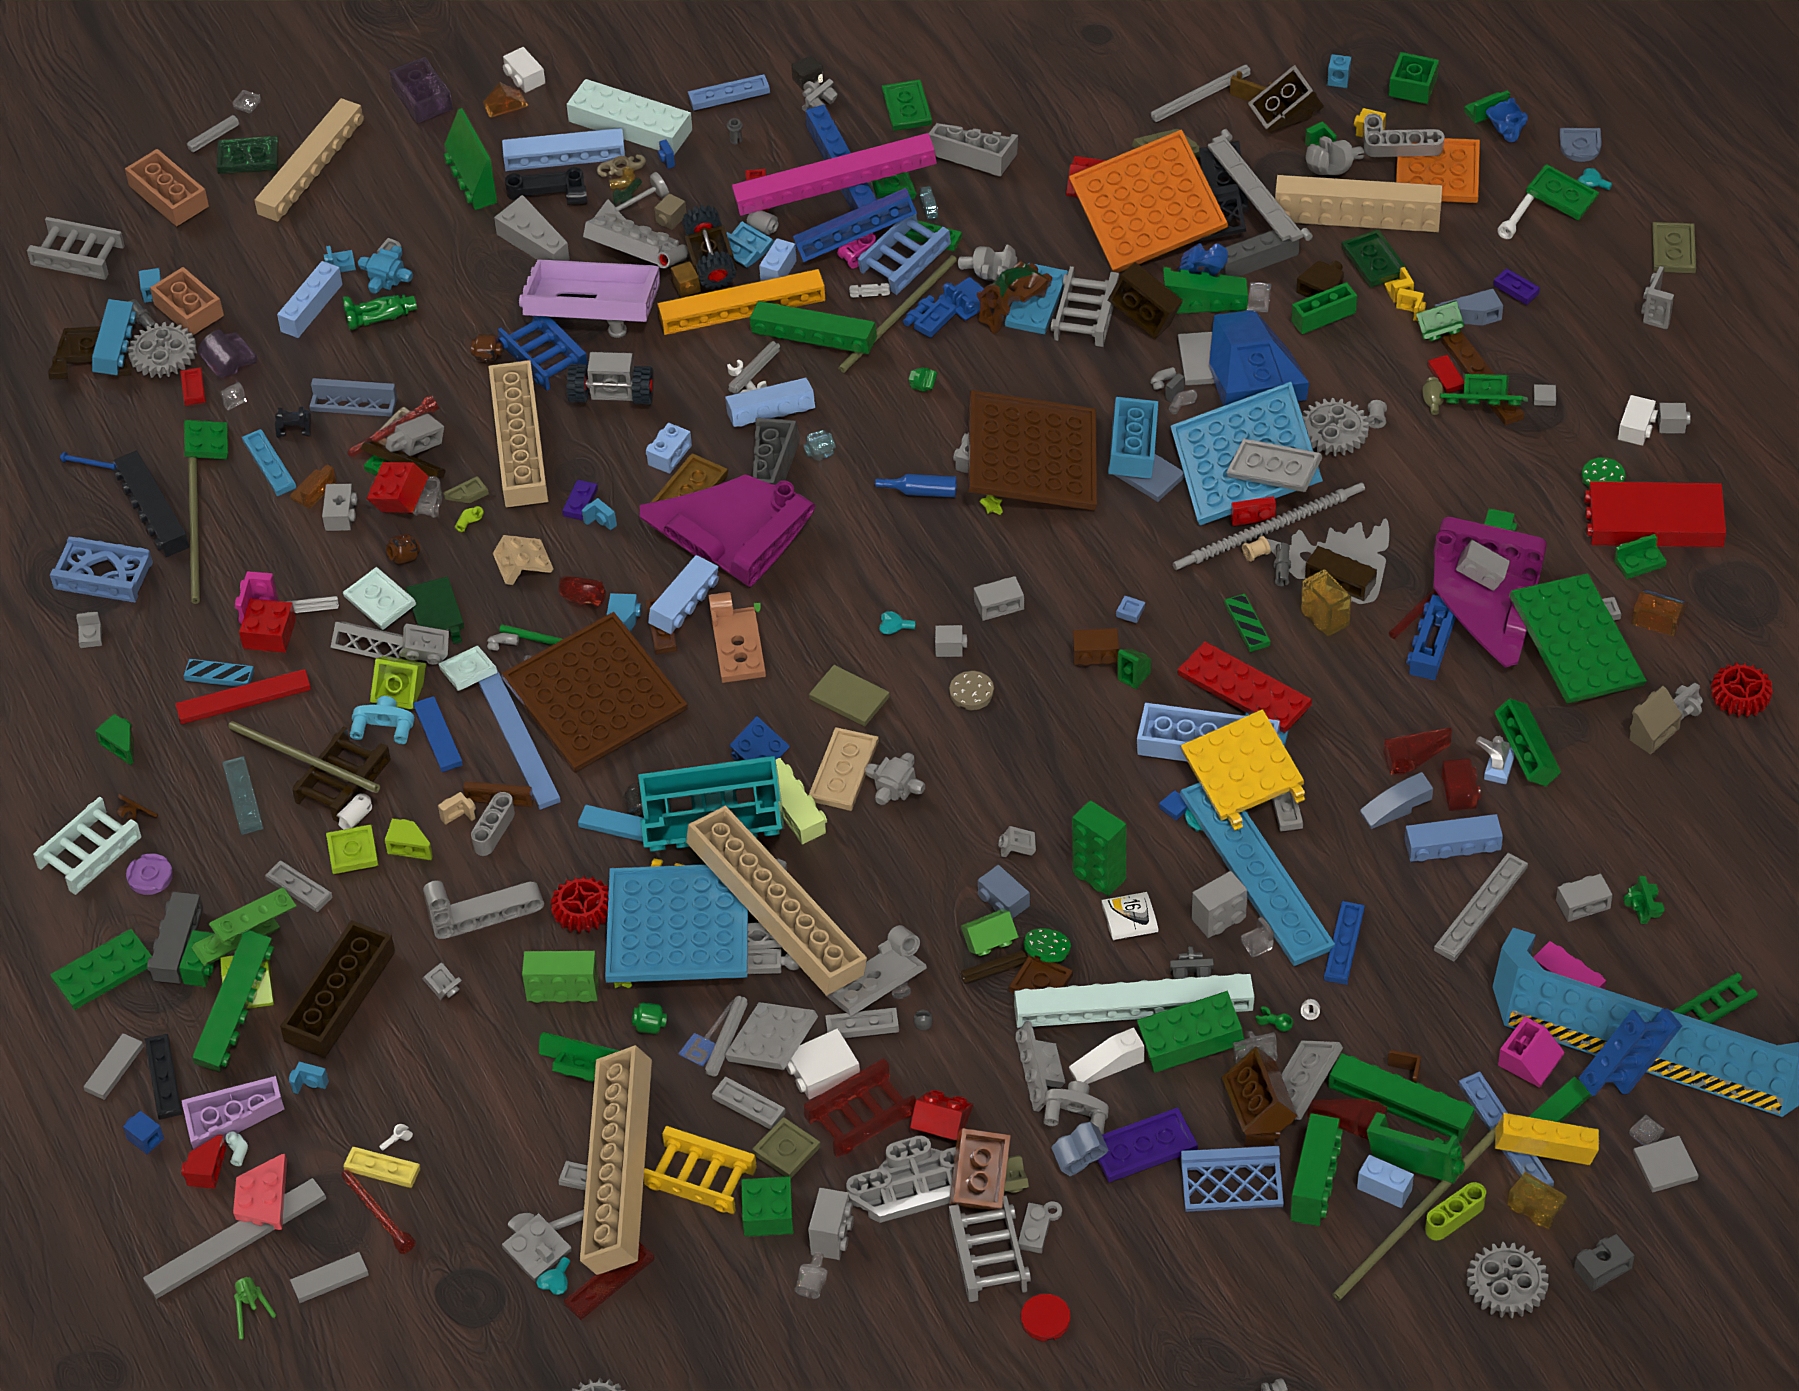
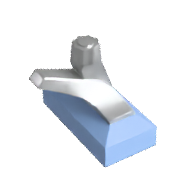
(1500, 759)

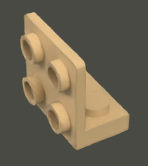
(520, 554)

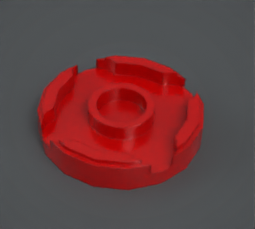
(1045, 1317)

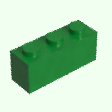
(1324, 308)

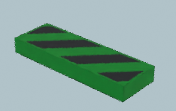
(1247, 622)

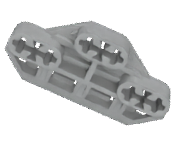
(899, 1176)

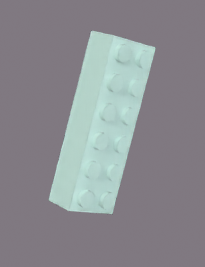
(640, 118)

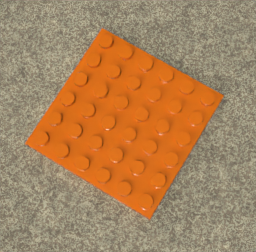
(1148, 201)

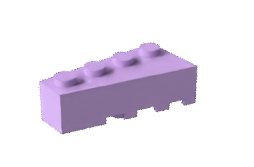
(231, 1109)

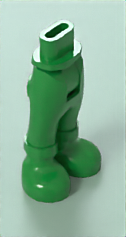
(377, 309)

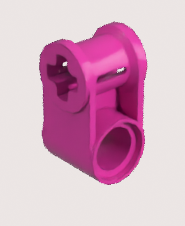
(855, 249)

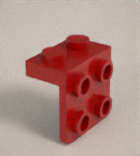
(1252, 510)

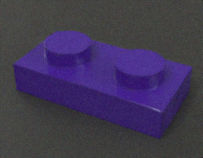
(1516, 286)
(580, 496)

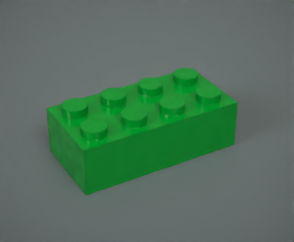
(1099, 848)
(1190, 1031)
(1316, 1170)

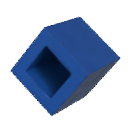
(143, 1132)

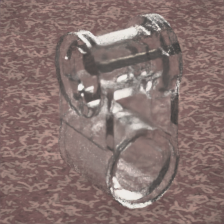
(430, 498)

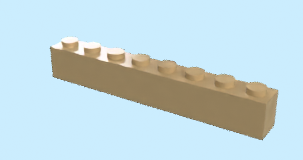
(309, 160)

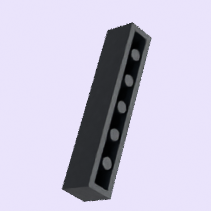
(151, 504)

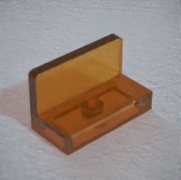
(314, 486)

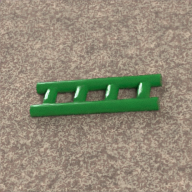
(1714, 994)

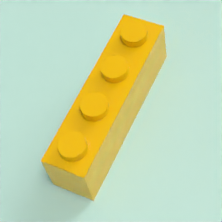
(1546, 1139)

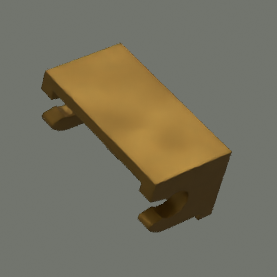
(1243, 88)

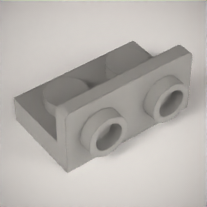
(424, 644)

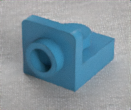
(343, 260)
(601, 512)
(310, 1075)

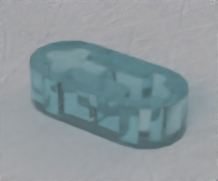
(928, 202)

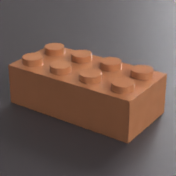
(166, 187)

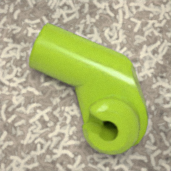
(469, 516)

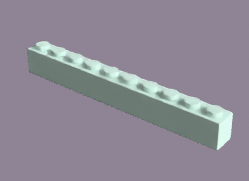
(1125, 1000)

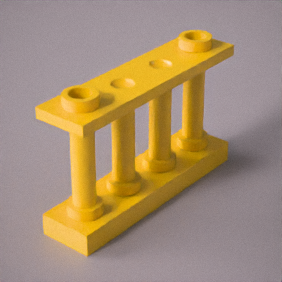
(705, 1149)

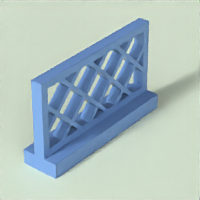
(1235, 1159)

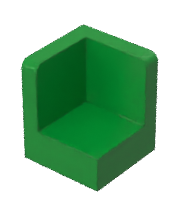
(1318, 131)

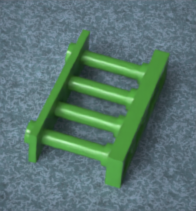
(228, 929)

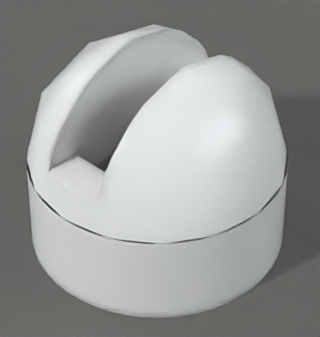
(1305, 1008)

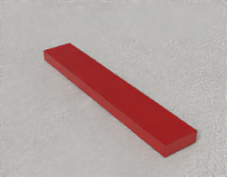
(243, 696)

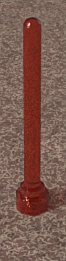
(428, 405)
(402, 1241)

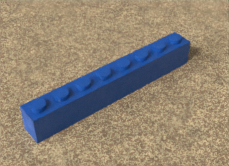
(832, 145)

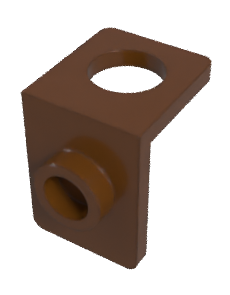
(1405, 1061)

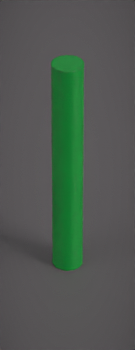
(530, 635)

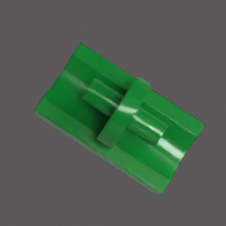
(1641, 899)

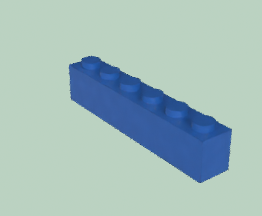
(855, 224)

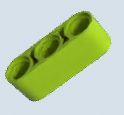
(1450, 1220)

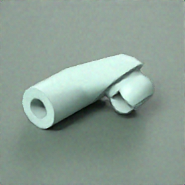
(239, 1147)

